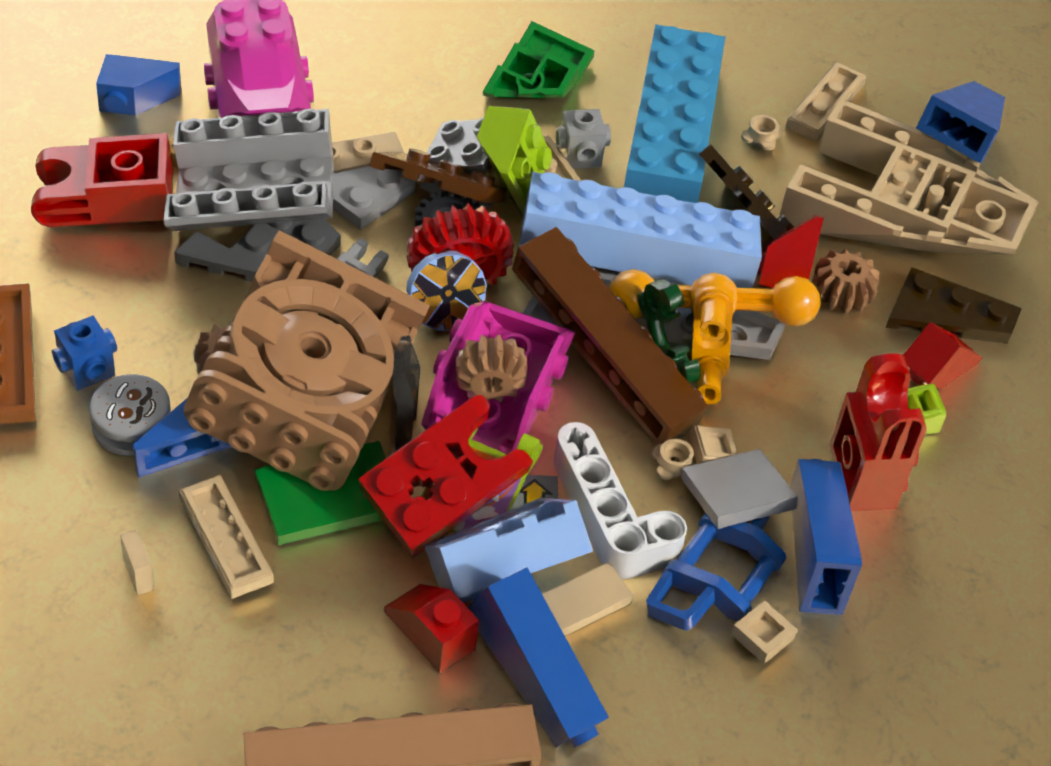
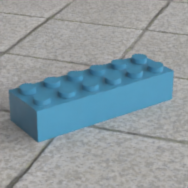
(675, 113)

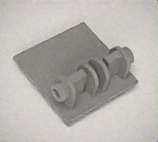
(458, 143)

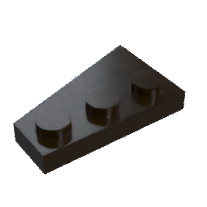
(739, 183)
(952, 307)

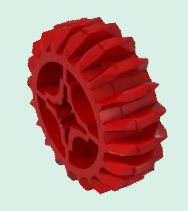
(469, 232)

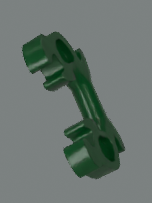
(659, 306)

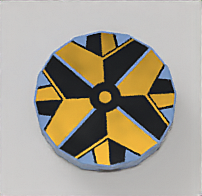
(448, 285)

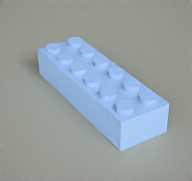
(644, 231)

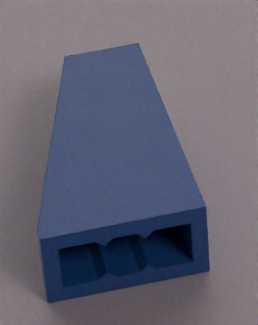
(964, 118)
(823, 538)
(538, 658)

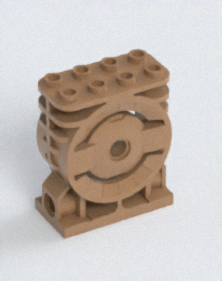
(320, 368)

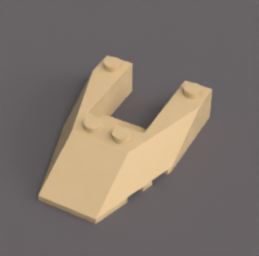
(923, 193)

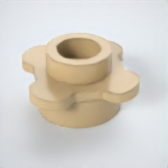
(762, 132)
(671, 451)

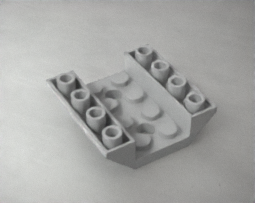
(252, 170)

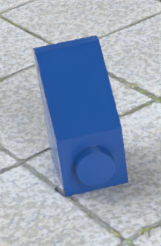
(136, 84)

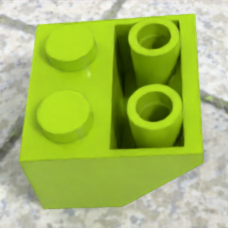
(514, 149)

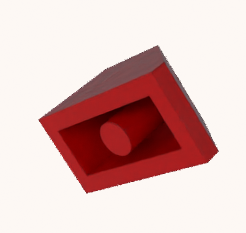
(791, 253)
(939, 357)
(435, 624)

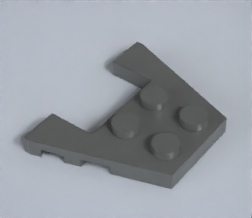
(253, 247)

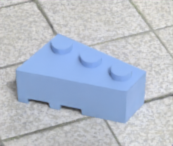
(523, 537)

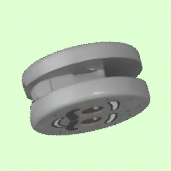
(126, 410)

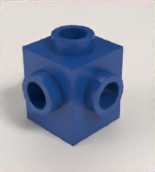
(85, 352)

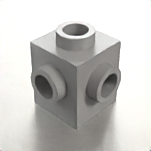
(583, 138)

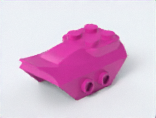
(255, 60)
(546, 359)

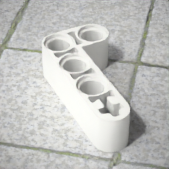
(606, 511)

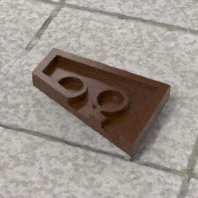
(420, 168)

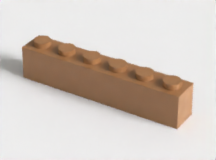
(454, 738)

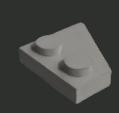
(368, 193)

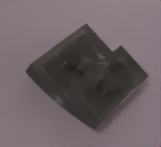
(403, 394)

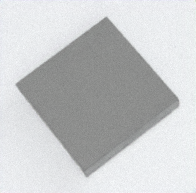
(739, 488)

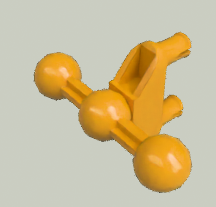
(713, 303)

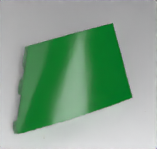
(540, 66)

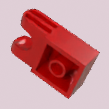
(104, 181)
(878, 435)
(450, 469)

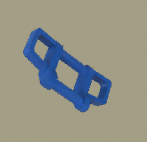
(711, 587)

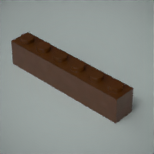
(609, 336)

